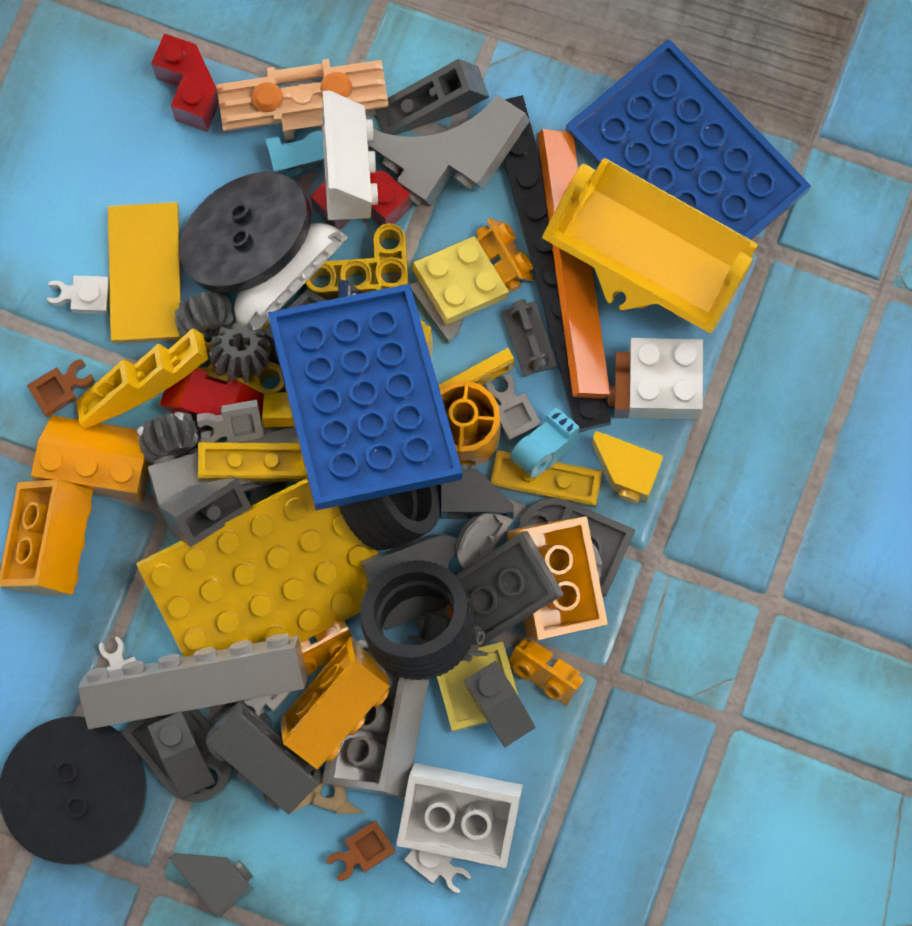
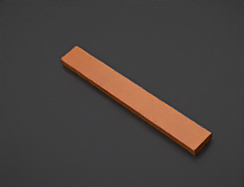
(574, 277)

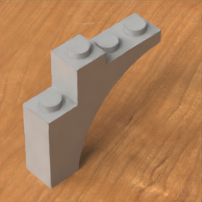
(469, 149)

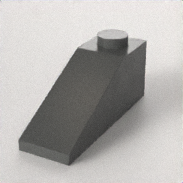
(433, 98)

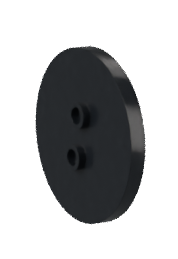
(245, 232)
(72, 791)

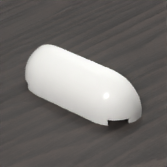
(255, 303)

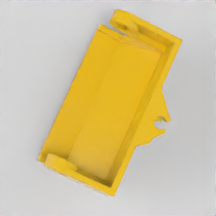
(650, 245)

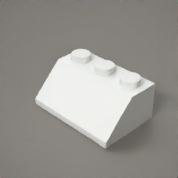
(347, 158)
(459, 815)

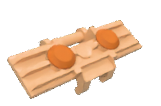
(298, 107)

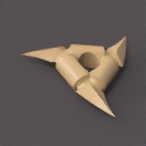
(336, 803)

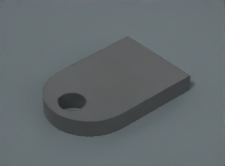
(606, 534)
(435, 548)
(141, 740)

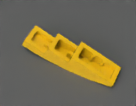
(136, 383)

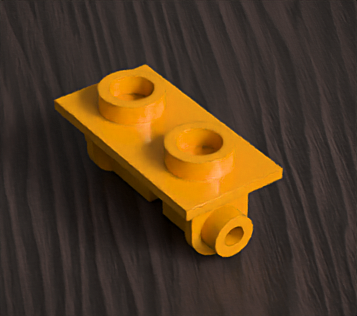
(500, 242)
(326, 647)
(558, 682)

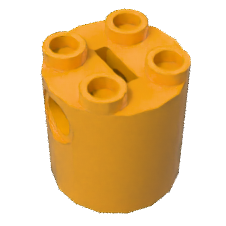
(472, 420)

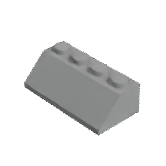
(384, 748)

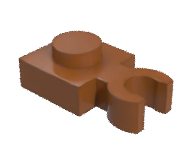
(55, 390)
(620, 392)
(366, 848)

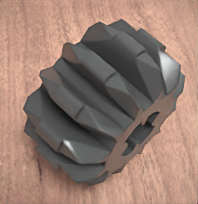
(205, 314)
(240, 352)
(168, 436)

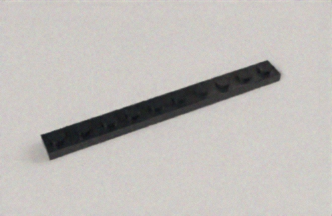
(528, 191)

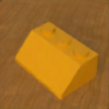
(93, 457)
(45, 537)
(571, 559)
(334, 704)

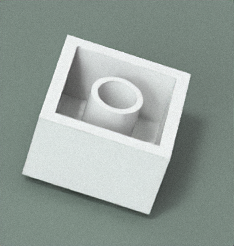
(666, 378)

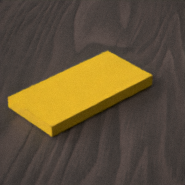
(144, 272)

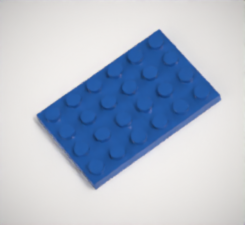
(690, 142)
(364, 397)

